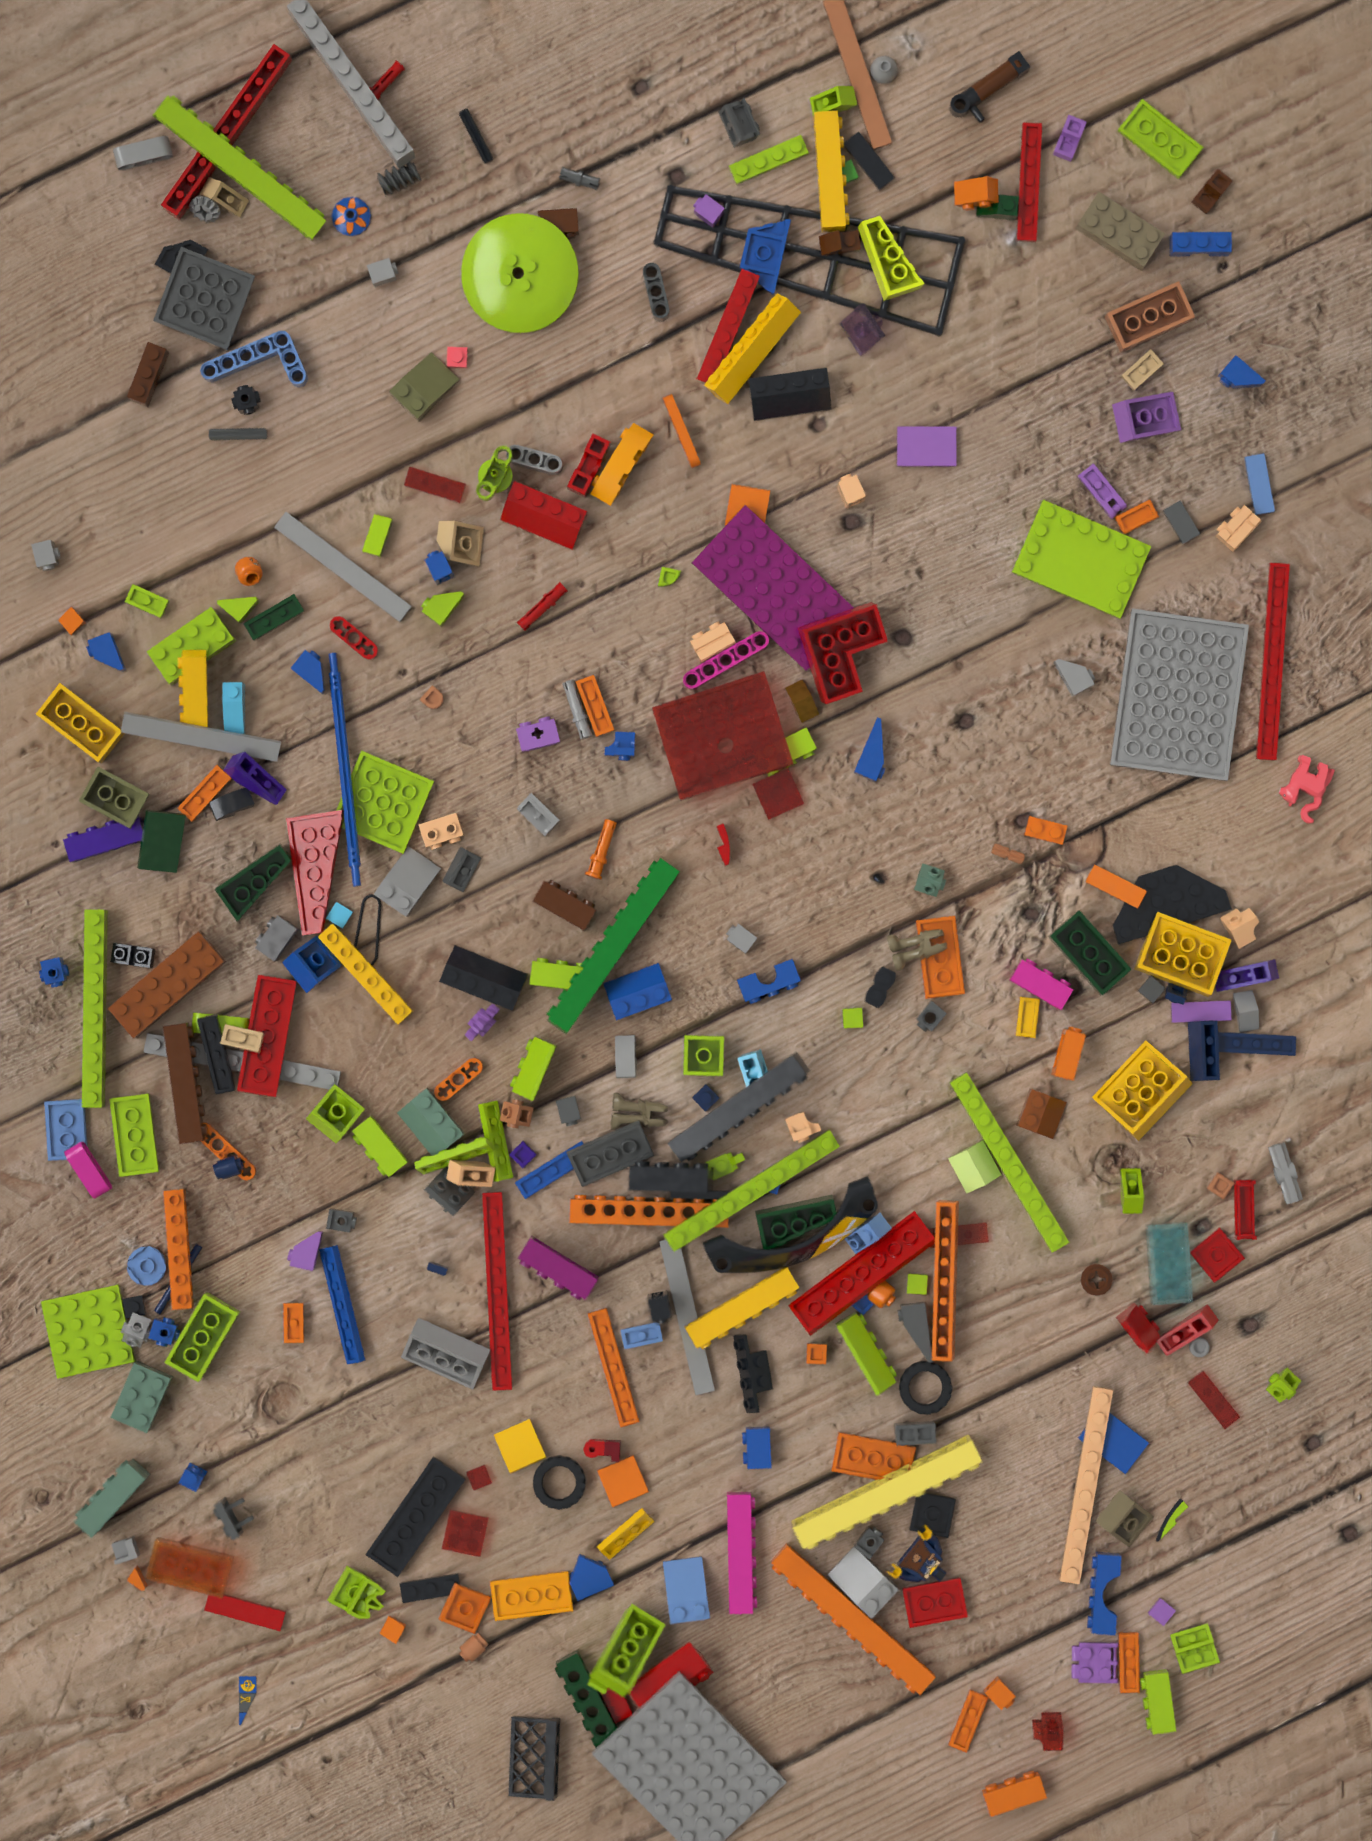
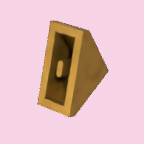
(802, 701)

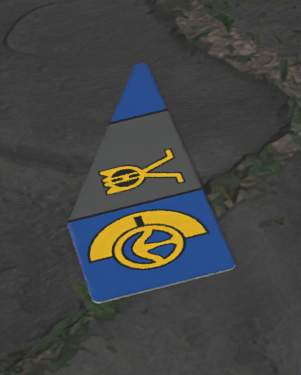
(247, 1692)

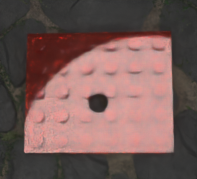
(734, 711)

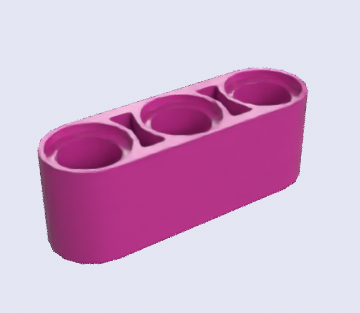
(88, 1169)

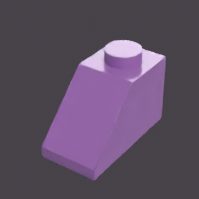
(306, 1252)

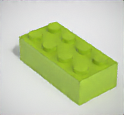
(202, 633)
(202, 1337)
(627, 1650)

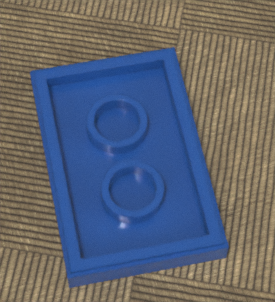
(1121, 1444)

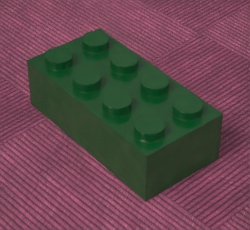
(1089, 952)

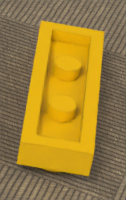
(625, 1533)

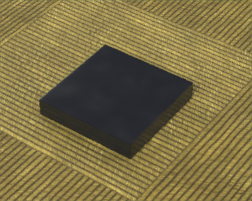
(933, 1511)

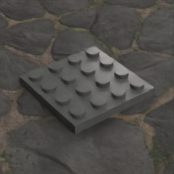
(204, 298)

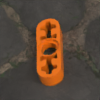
(443, 1084)

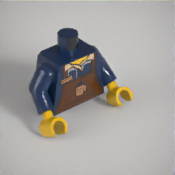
(920, 1559)

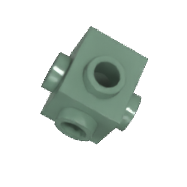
(930, 880)

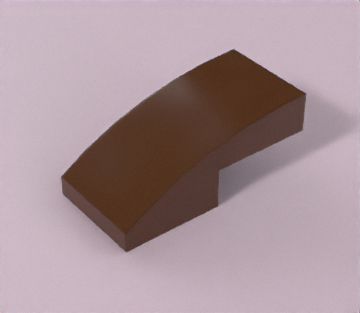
(1211, 191)

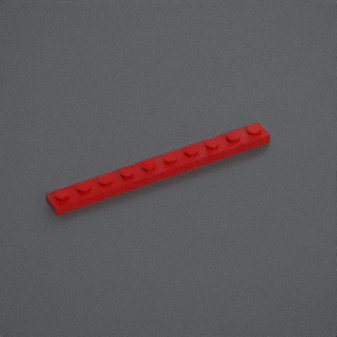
(1272, 661)
(497, 1291)

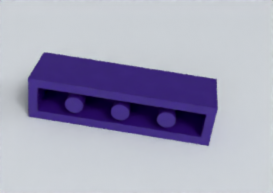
(102, 840)

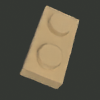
(1142, 370)
(242, 1038)

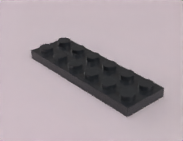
(415, 1516)

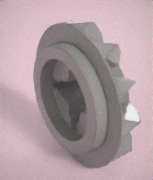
(208, 205)

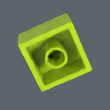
(703, 1055)

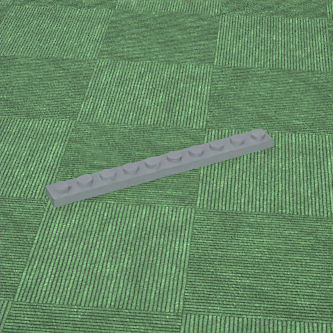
(290, 1070)

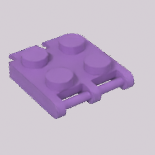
(1095, 1662)

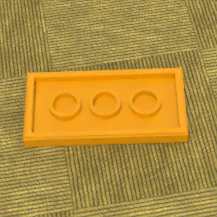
(531, 1595)

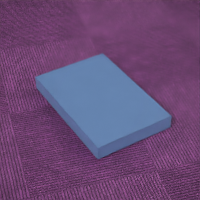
(64, 1126)

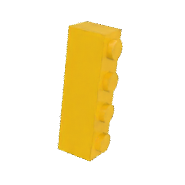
(194, 687)

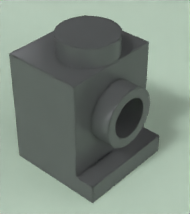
(335, 1214)
(862, 1546)

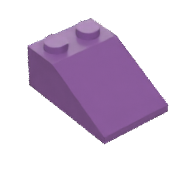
(1146, 417)

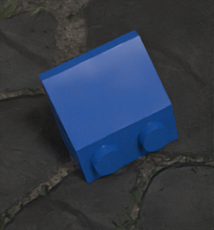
(311, 964)

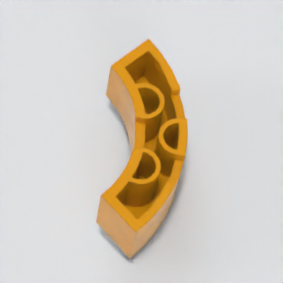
(617, 470)

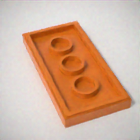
(943, 970)
(870, 1456)

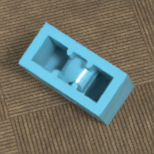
(752, 1066)

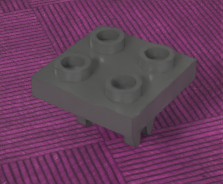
(447, 1193)
(223, 1511)

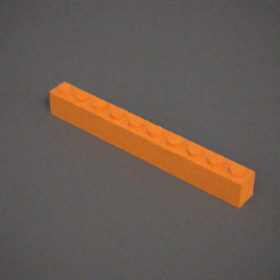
(853, 1619)

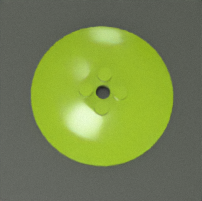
(548, 276)

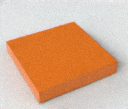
(623, 1481)
(464, 1608)

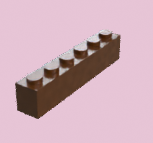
(184, 1083)

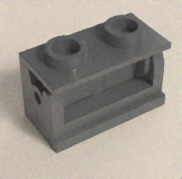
(739, 122)
(915, 1433)

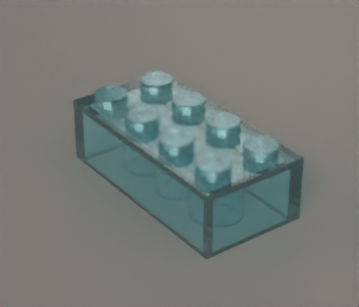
(1169, 1263)

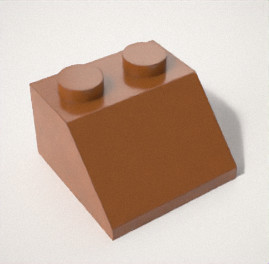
(1041, 1113)

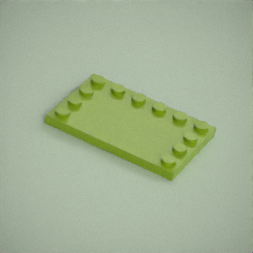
(1081, 559)

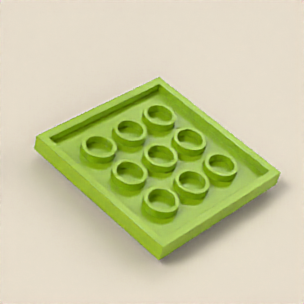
(386, 801)
(87, 1331)

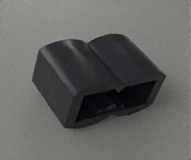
(882, 982)

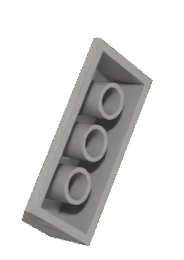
(445, 1353)

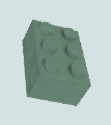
(141, 1397)

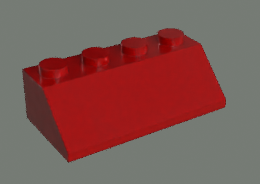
(543, 515)
(686, 1660)

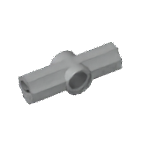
(1285, 1173)

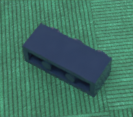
(1203, 1050)

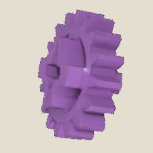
(482, 1022)

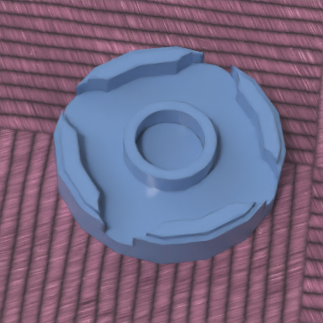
(146, 1265)

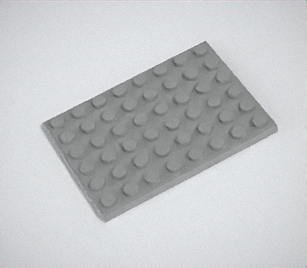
(1179, 694)
(689, 1764)

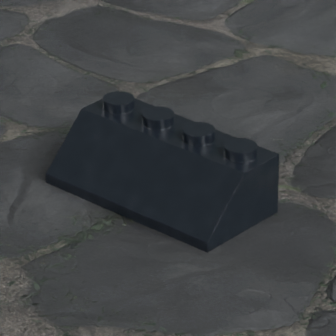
(790, 394)
(483, 978)

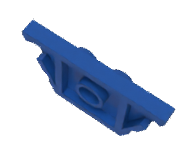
(765, 251)

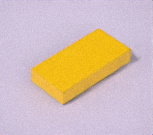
(1027, 1017)

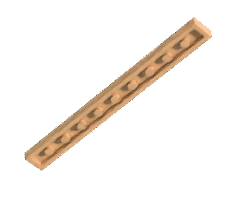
(1086, 1485)

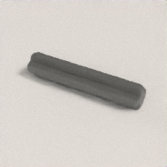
(238, 434)

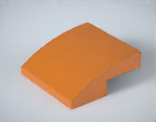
(753, 498)

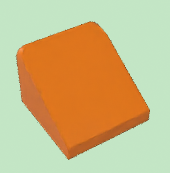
(71, 620)
(137, 1579)
(392, 1629)

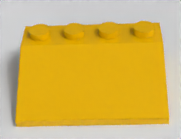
(1183, 954)
(1142, 1090)

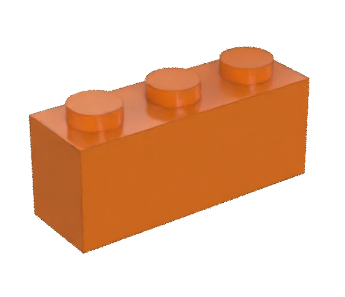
(1014, 1793)

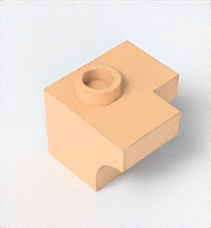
(1240, 926)
(800, 1127)

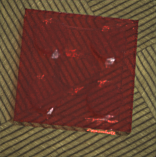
(778, 794)
(465, 1533)

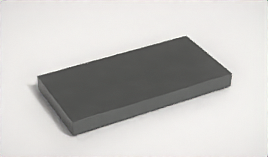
(610, 1153)

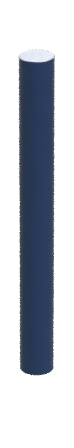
(167, 1295)

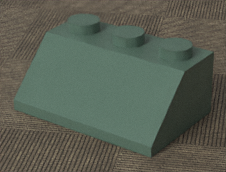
(430, 1122)

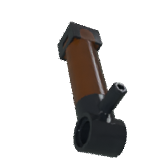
(987, 86)

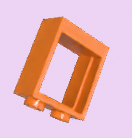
(1068, 1053)

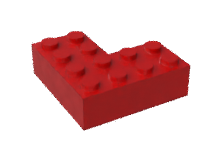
(830, 646)

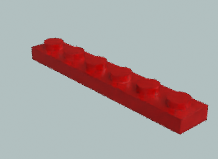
(1029, 182)
(729, 323)

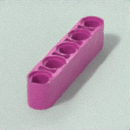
(732, 653)

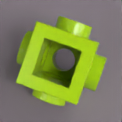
(1283, 1389)

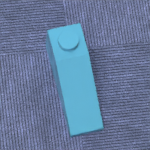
(233, 706)

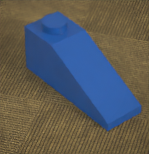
(872, 757)

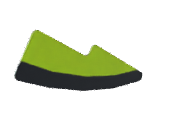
(1169, 1521)

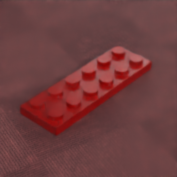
(271, 1016)

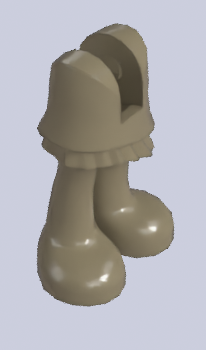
(924, 950)
(644, 1107)

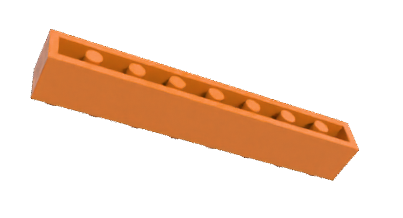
(945, 1280)

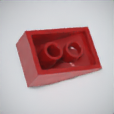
(1139, 1327)

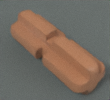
(1004, 852)

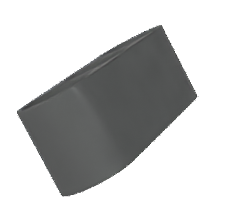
(656, 282)

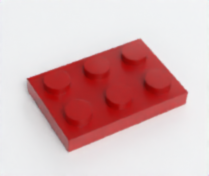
(934, 1602)

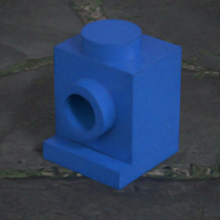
(193, 1477)

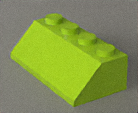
(866, 1353)

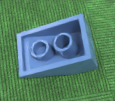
(686, 1590)

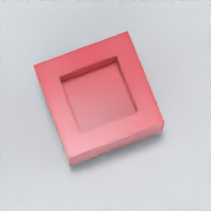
(457, 357)

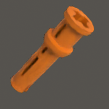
(599, 858)

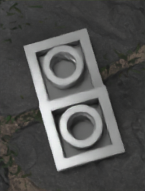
(625, 1056)

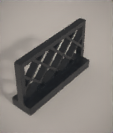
(551, 1762)

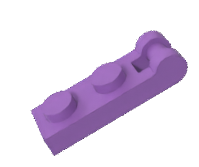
(1102, 490)

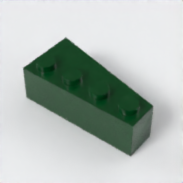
(249, 883)
(794, 1219)

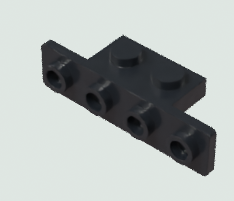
(753, 1372)

